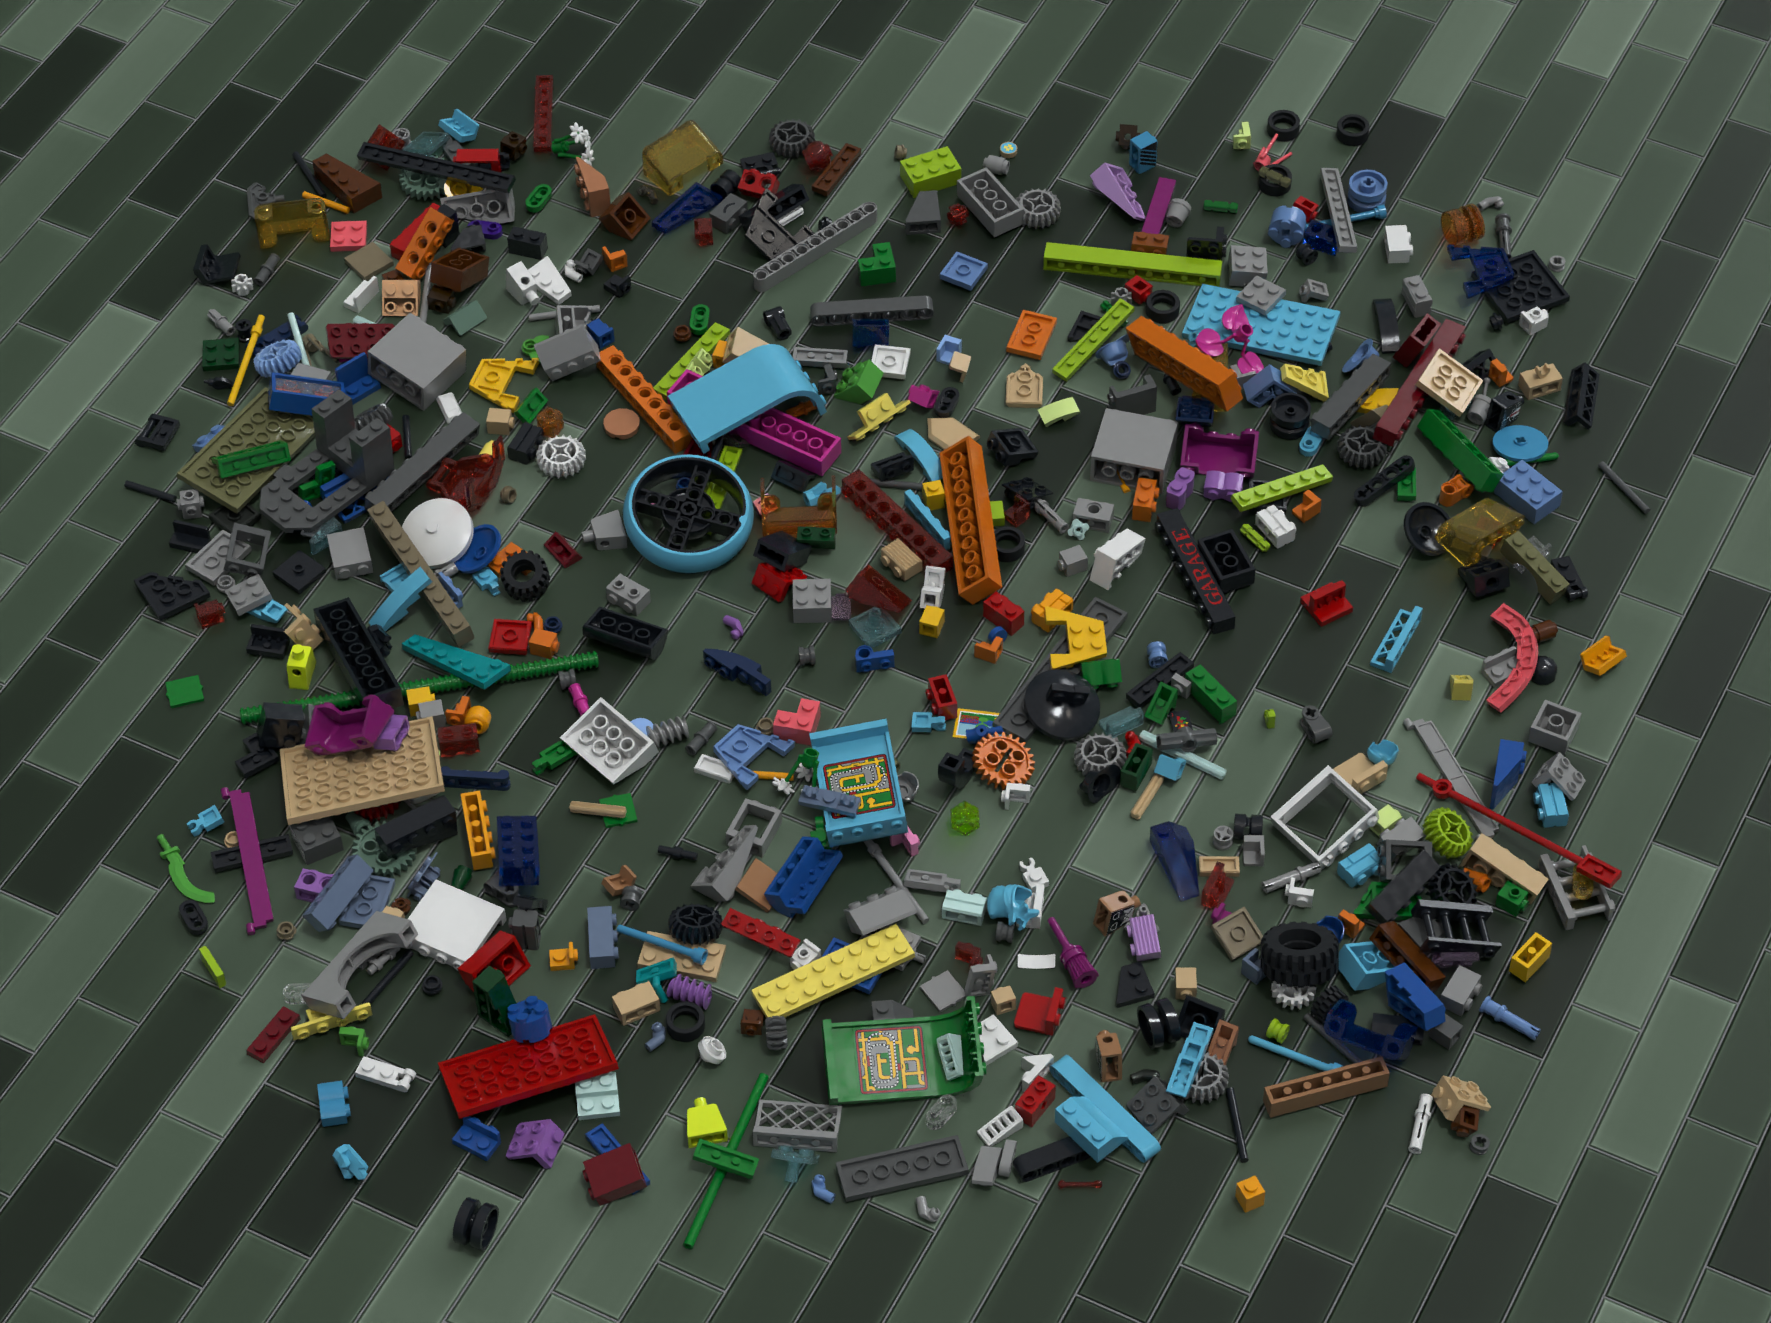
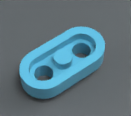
(1310, 443)

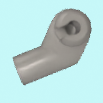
(1497, 201)
(929, 1214)

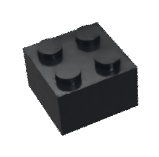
(280, 725)

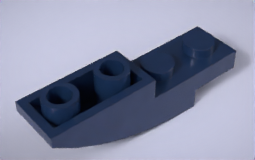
(734, 665)

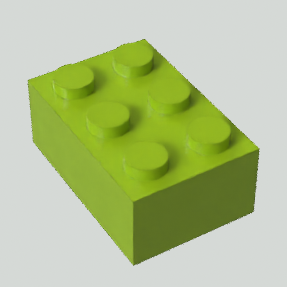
(930, 171)

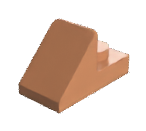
(1223, 1040)

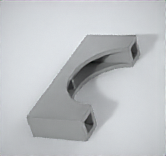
(379, 933)

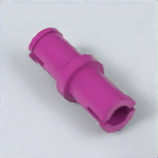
(580, 700)

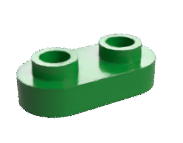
(538, 198)
(699, 319)

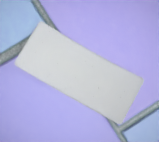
(1036, 961)

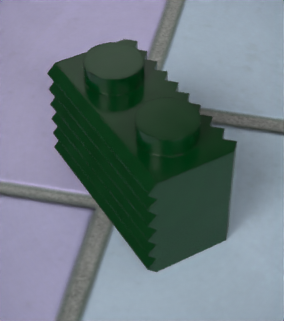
(1136, 766)

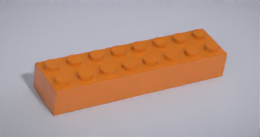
(1184, 363)

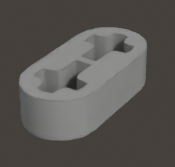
(1007, 1158)

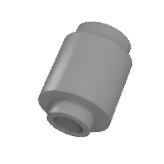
(996, 164)

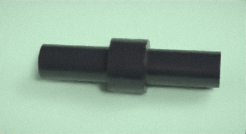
(677, 852)

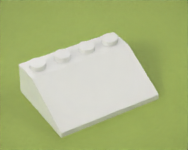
(609, 742)

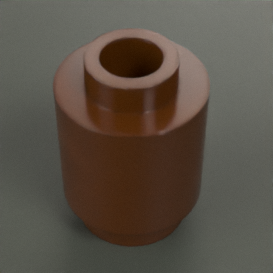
(1545, 630)

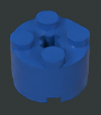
(529, 1020)

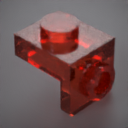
(968, 953)

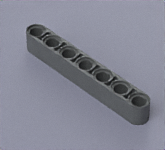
(893, 309)

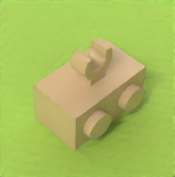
(1540, 381)

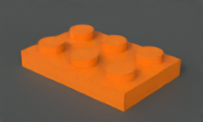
(1031, 334)

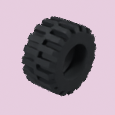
(521, 562)

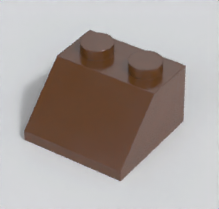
(624, 217)

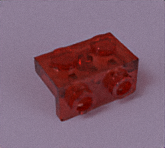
(458, 740)

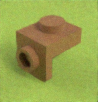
(617, 882)

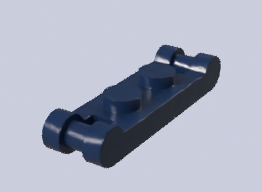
(278, 334)
(476, 779)

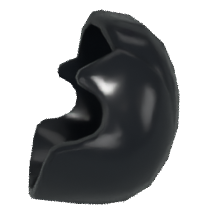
(1545, 671)

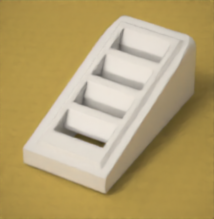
(1003, 1117)

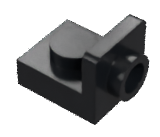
(617, 285)

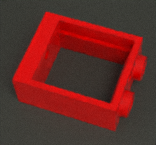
(479, 156)

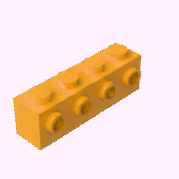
(476, 829)

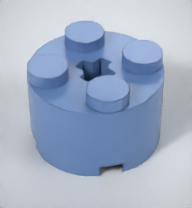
(1287, 226)

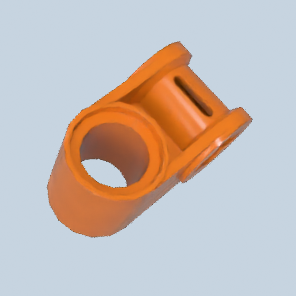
(1454, 491)

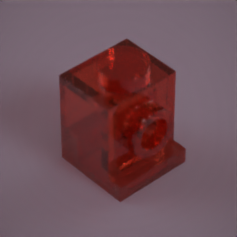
(703, 231)
(209, 613)

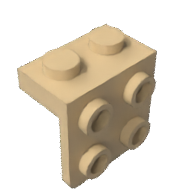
(301, 631)
(1362, 772)
(1454, 1093)

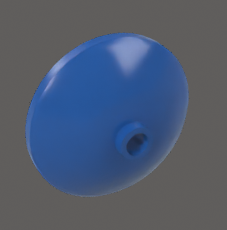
(482, 549)

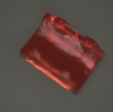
(1216, 887)

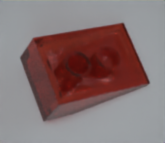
(875, 590)

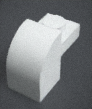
(933, 587)

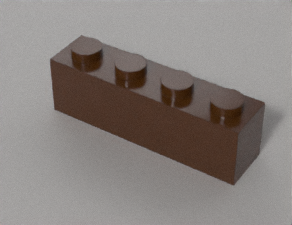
(1400, 948)

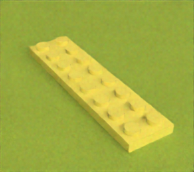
(833, 973)

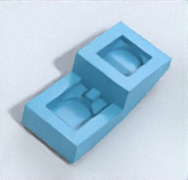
(269, 611)

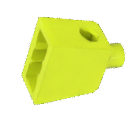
(300, 660)
(705, 1123)

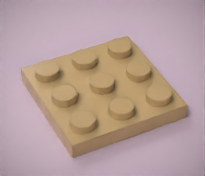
(1449, 382)

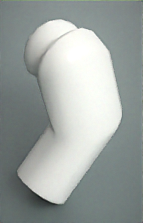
(570, 271)

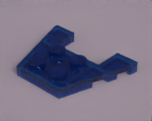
(1489, 264)

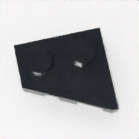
(1082, 325)
(1133, 985)

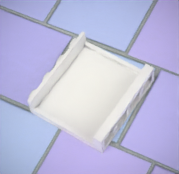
(453, 924)

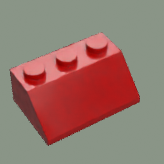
(500, 953)

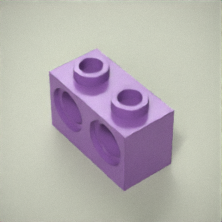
(310, 884)

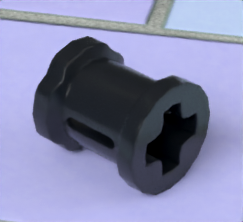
(242, 330)

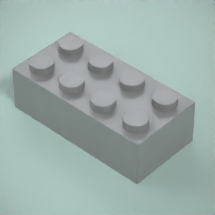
(990, 202)

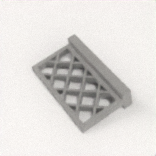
(796, 1136)

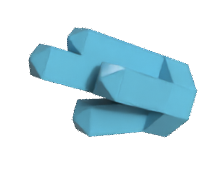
(811, 496)
(350, 1162)

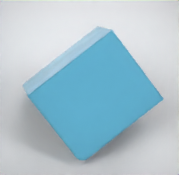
(1170, 767)

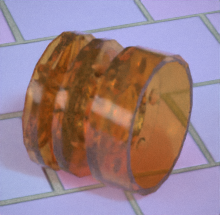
(1462, 225)

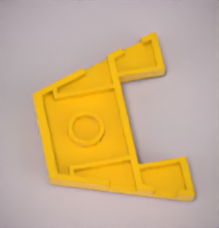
(494, 377)
(1084, 638)

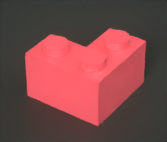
(798, 725)

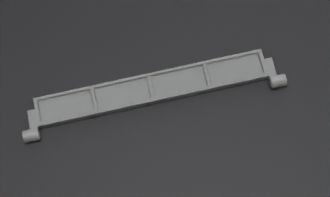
(1453, 772)

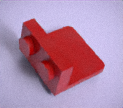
(774, 581)
(1040, 1012)

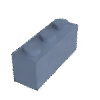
(602, 937)

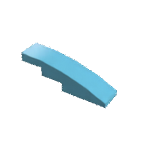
(400, 599)
(1189, 1060)

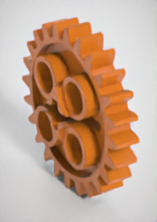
(992, 750)

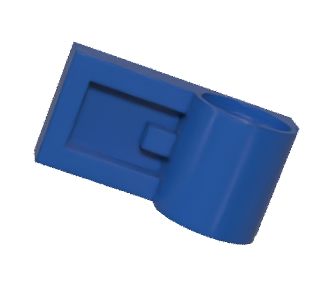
(868, 660)

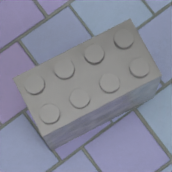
(416, 361)
(1135, 446)

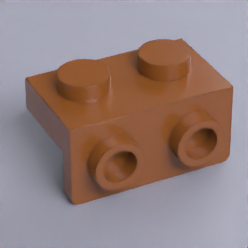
(1150, 243)

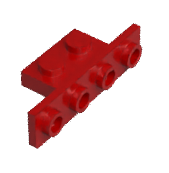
(761, 932)

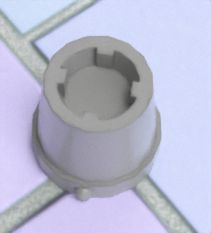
(1177, 212)
(1479, 409)

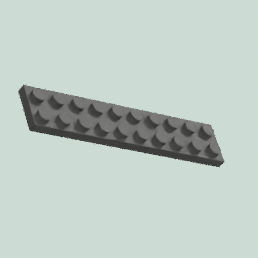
(1013, 716)

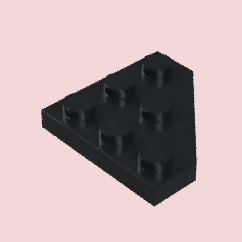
(170, 594)

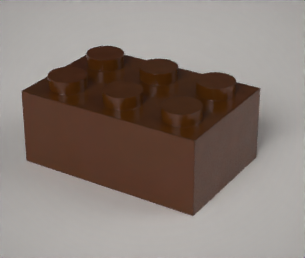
(459, 269)

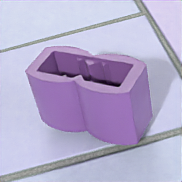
(1222, 485)
(1180, 488)
(393, 733)

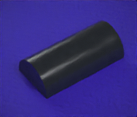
(626, 633)

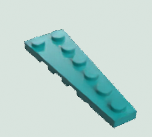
(464, 664)

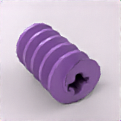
(690, 992)

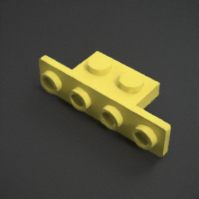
(876, 412)
(322, 1022)

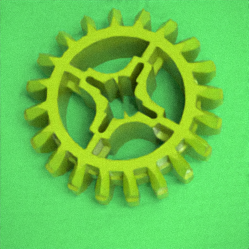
(1447, 833)

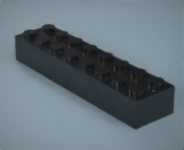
(357, 653)

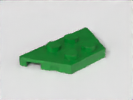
(1373, 889)

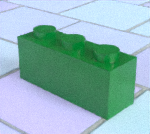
(1211, 694)

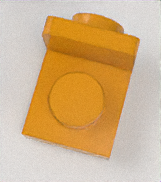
(563, 958)

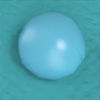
(1384, 751)

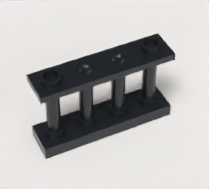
(1463, 914)

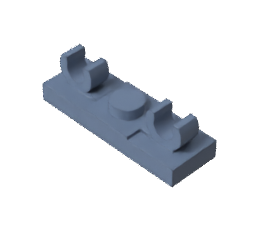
(829, 801)

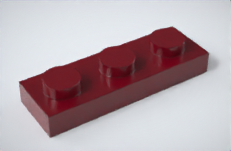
(273, 1034)

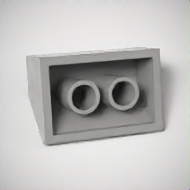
(567, 352)
(879, 910)

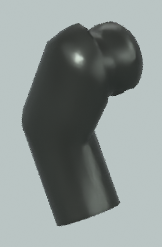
(1143, 1075)

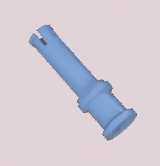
(1502, 1014)

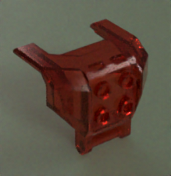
(470, 477)

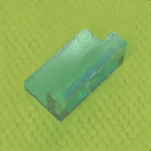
(1122, 721)

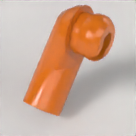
(536, 619)

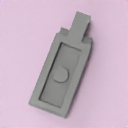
(930, 881)

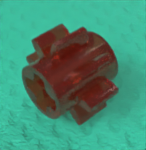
(957, 214)

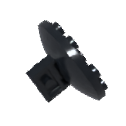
(1062, 704)

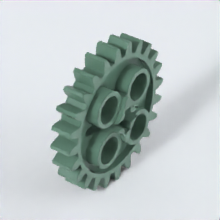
(421, 185)
(373, 855)

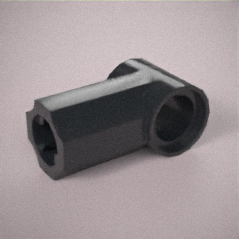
(776, 319)

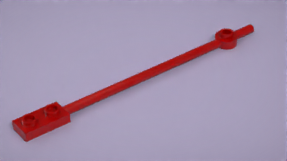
(1587, 866)

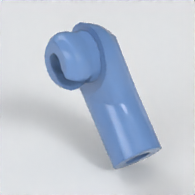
(820, 1191)

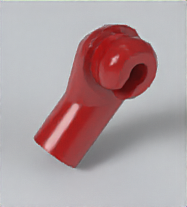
(1131, 739)

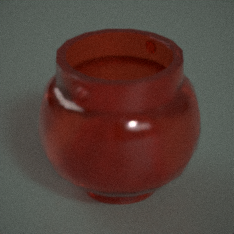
(817, 155)

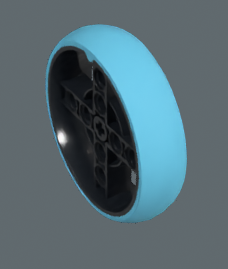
(688, 513)

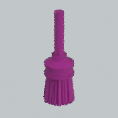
(1074, 959)

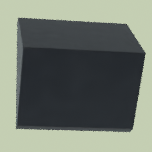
(1200, 1012)

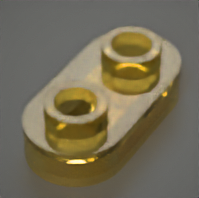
(1581, 883)

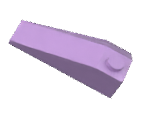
(1116, 185)

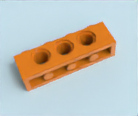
(416, 247)

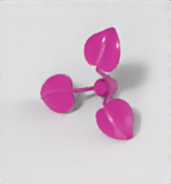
(1236, 320)

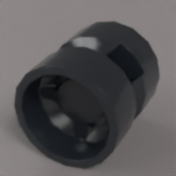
(726, 184)
(1241, 821)

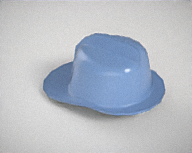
(1114, 351)
(1363, 352)

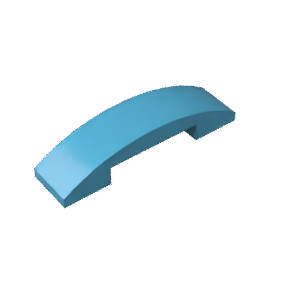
(922, 453)

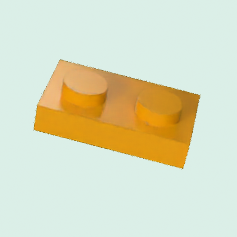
(1601, 656)

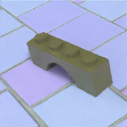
(1548, 579)

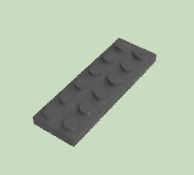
(902, 1168)

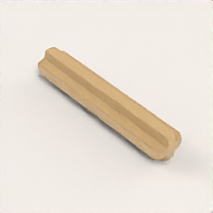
(1147, 796)
(598, 809)

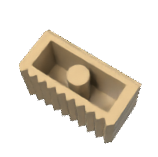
(901, 560)

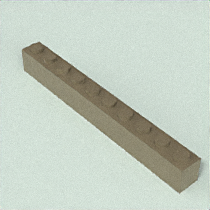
(411, 560)

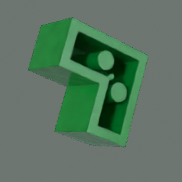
(879, 268)

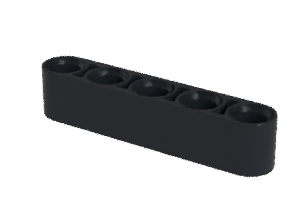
(1049, 1159)

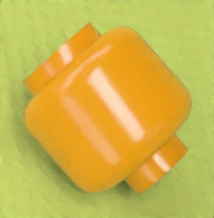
(480, 716)

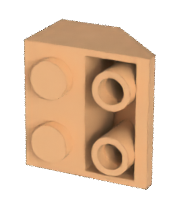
(400, 297)

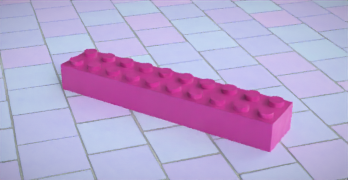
(782, 435)

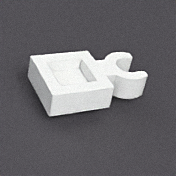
(1032, 875)

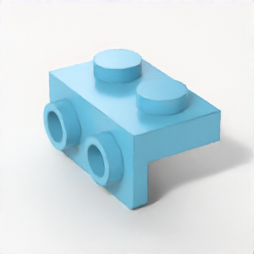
(460, 126)

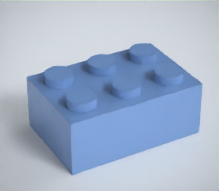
(1528, 492)

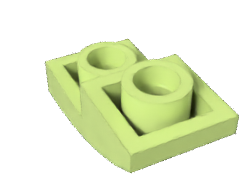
(700, 362)
(1057, 410)

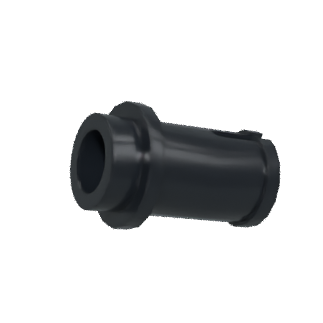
(1172, 384)

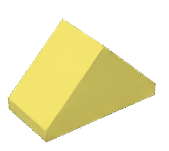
(1461, 687)

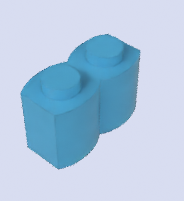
(332, 1103)

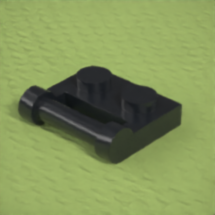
(161, 435)

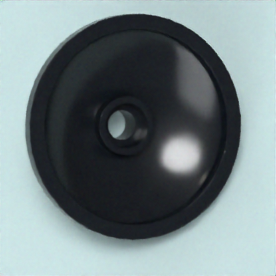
(1425, 519)

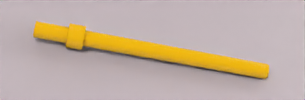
(255, 333)

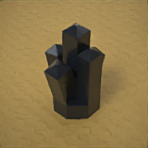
(381, 639)

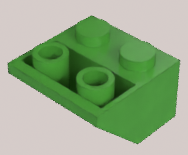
(859, 382)

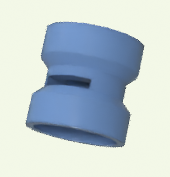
(1156, 653)

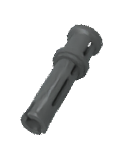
(1503, 231)

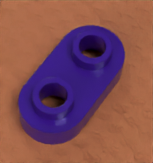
(490, 230)

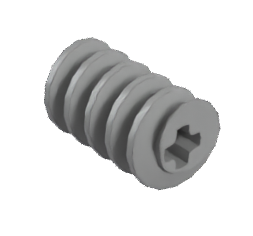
(668, 731)

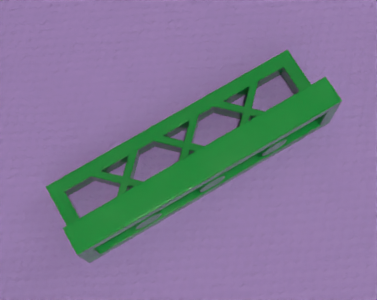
(252, 458)

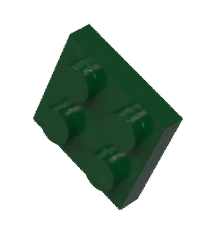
(221, 354)

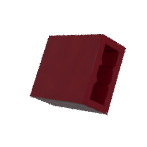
(1416, 340)
(614, 1174)

